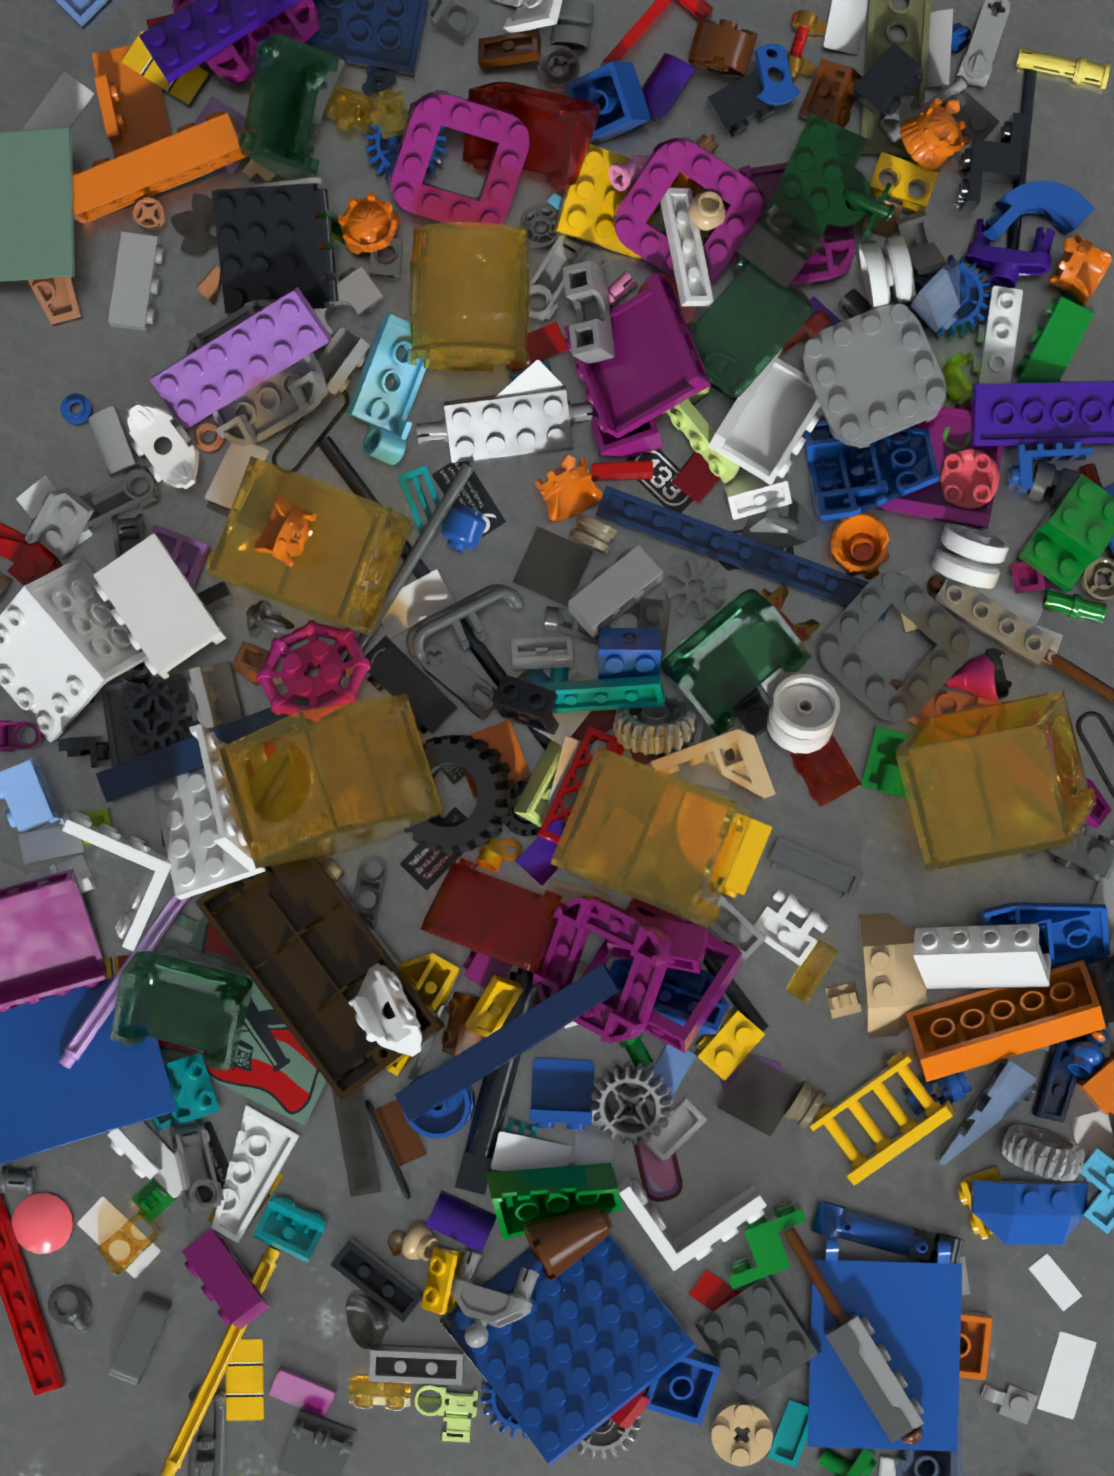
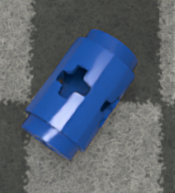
(955, 1089)

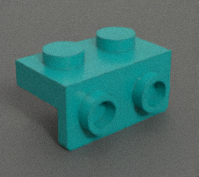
(290, 1228)

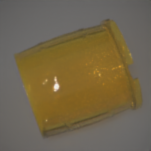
(469, 296)

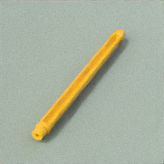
(214, 1374)

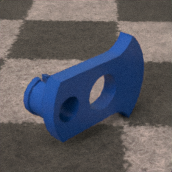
(775, 92)

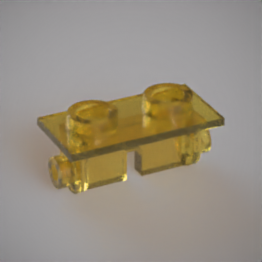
(369, 1394)

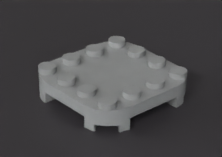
(874, 375)
(271, 403)

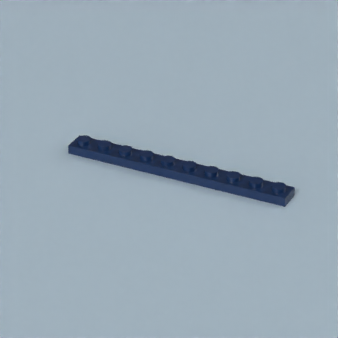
(730, 548)

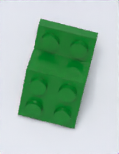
(1072, 534)
(765, 1245)

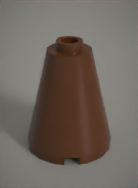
(566, 1238)

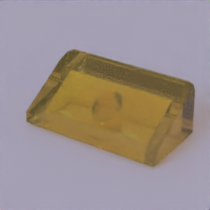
(812, 971)

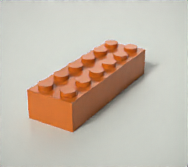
(156, 167)
(1004, 1022)

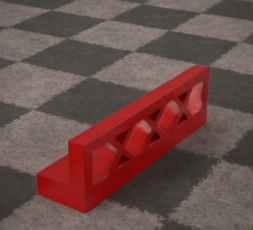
(564, 789)

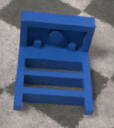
(1021, 469)

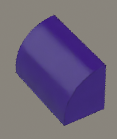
(666, 85)
(538, 855)
(461, 1220)

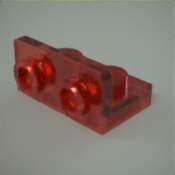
(826, 772)

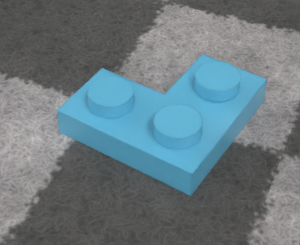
(1100, 1171)

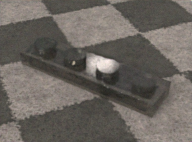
(357, 1145)

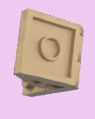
(745, 770)

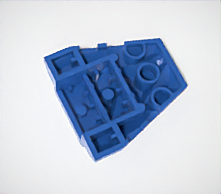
(856, 480)

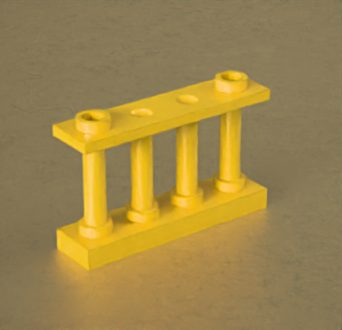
(910, 1129)

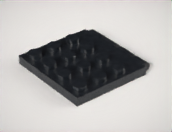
(274, 243)

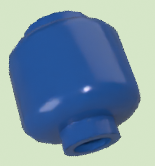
(463, 528)

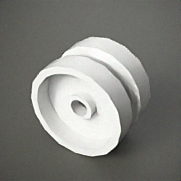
(887, 272)
(970, 555)
(803, 713)

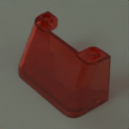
(556, 126)
(493, 916)

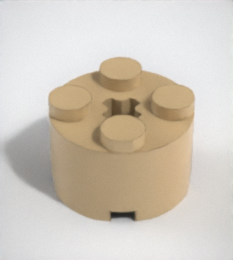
(741, 1450)

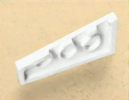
(255, 1163)

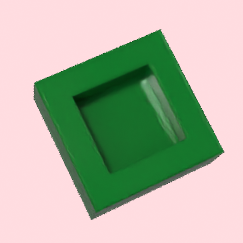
(153, 1199)

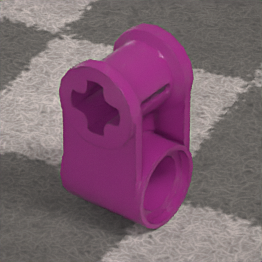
(12, 739)

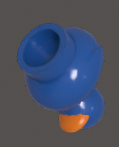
(1087, 1055)

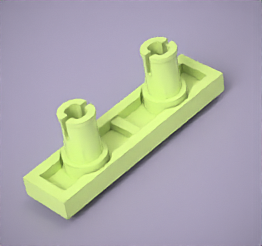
(699, 432)

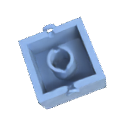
(27, 796)

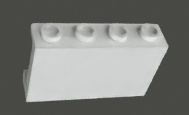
(768, 421)
(157, 606)
(981, 957)

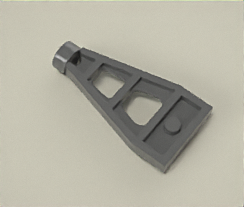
(649, 614)

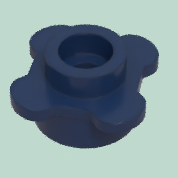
(375, 74)

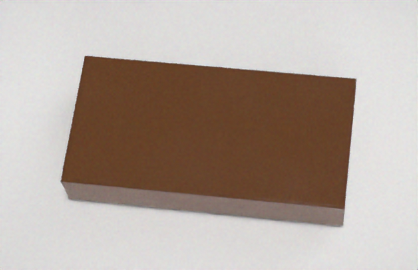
(400, 1136)

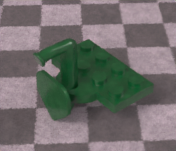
(824, 178)

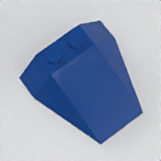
(1065, 929)

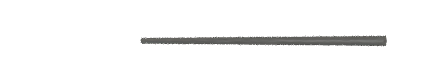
(415, 554)

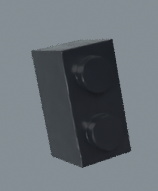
(888, 82)
(739, 103)

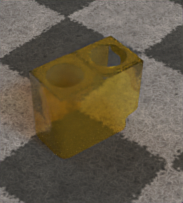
(134, 1244)

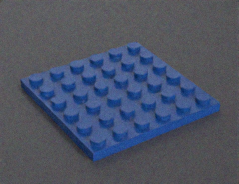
(580, 1351)

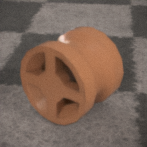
(146, 209)

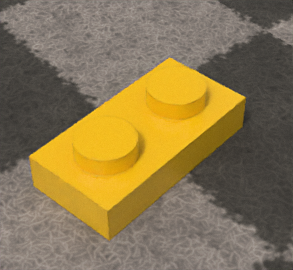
(494, 1006)

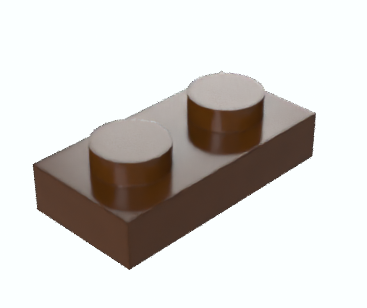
(509, 49)

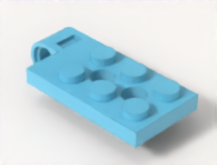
(385, 408)

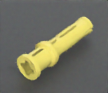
(1078, 69)

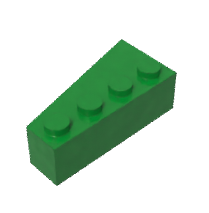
(1056, 340)
(550, 1192)

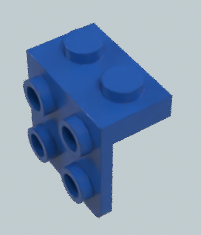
(562, 1092)

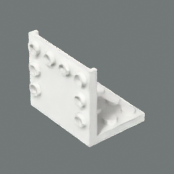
(61, 647)
(203, 824)
(142, 896)
(698, 1239)

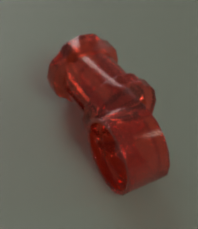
(810, 328)

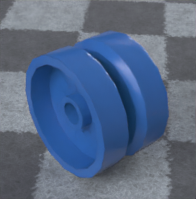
(449, 1119)

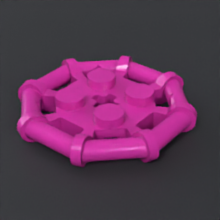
(309, 656)

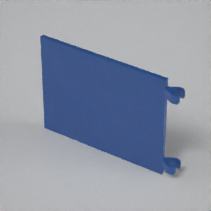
(101, 1092)
(919, 1324)

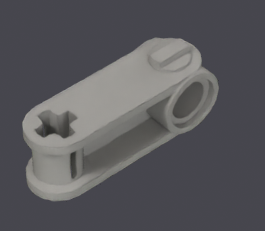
(984, 40)
(549, 278)

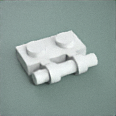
(784, 935)

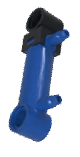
(882, 1233)

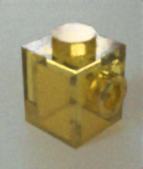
(349, 109)
(389, 113)

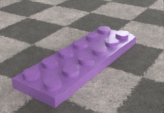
(241, 358)

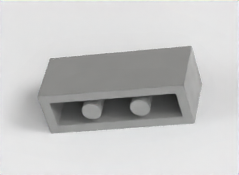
(135, 281)
(614, 590)
(416, 1365)

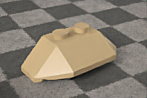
(889, 975)

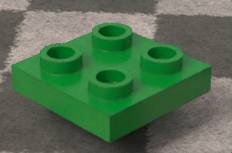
(882, 767)

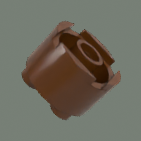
(722, 47)

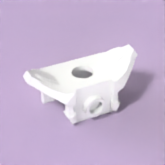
(146, 426)
(397, 1034)

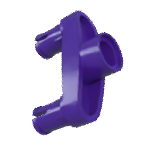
(1009, 263)

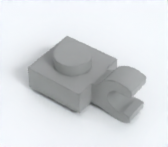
(1012, 1402)

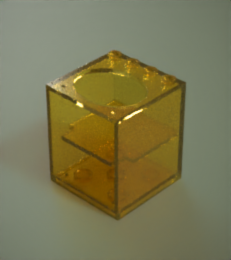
(342, 562)
(330, 780)
(995, 781)
(652, 837)

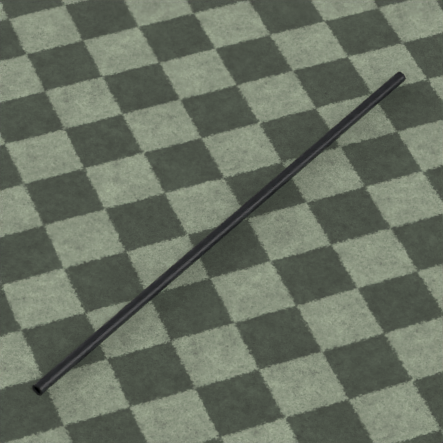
(497, 673)

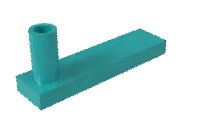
(604, 693)

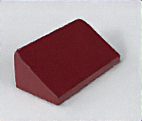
(695, 478)

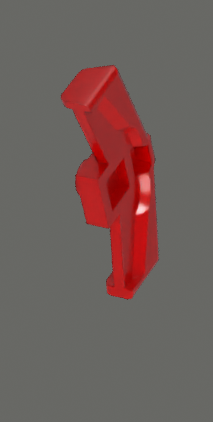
(29, 560)

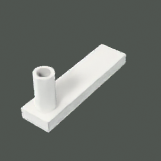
(685, 247)

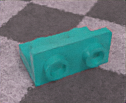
(191, 1088)

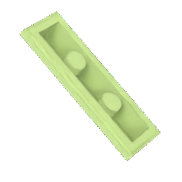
(535, 797)

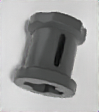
(17, 1179)

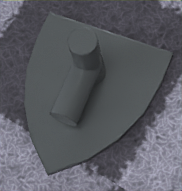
(797, 522)

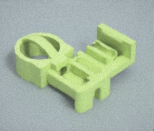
(456, 1411)

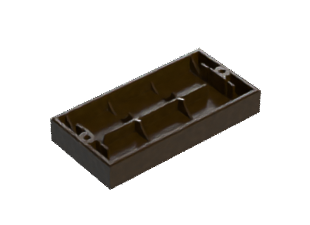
(309, 958)

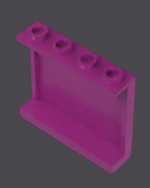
(652, 362)
(930, 501)
(46, 941)

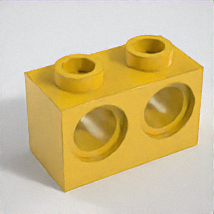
(904, 174)

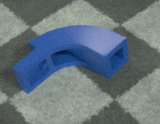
(1047, 198)

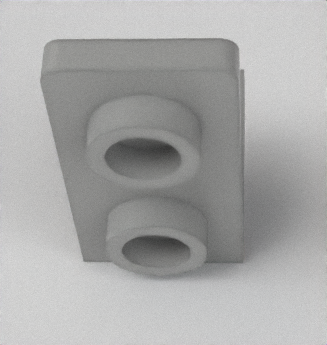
(918, 237)

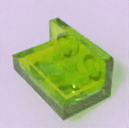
(957, 385)

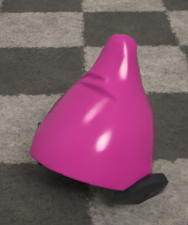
(983, 676)

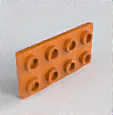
(129, 102)

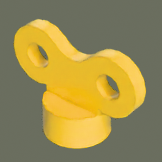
(492, 854)

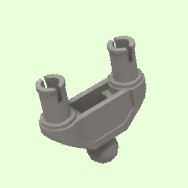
(487, 1305)

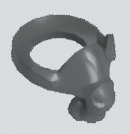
(260, 614)
(76, 1319)

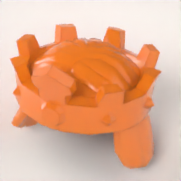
(934, 134)
(368, 224)
(1080, 268)
(568, 489)
(285, 531)
(860, 544)

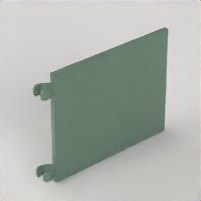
(36, 205)

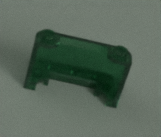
(284, 105)
(747, 327)
(733, 657)
(182, 1006)

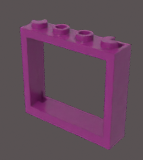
(661, 1026)

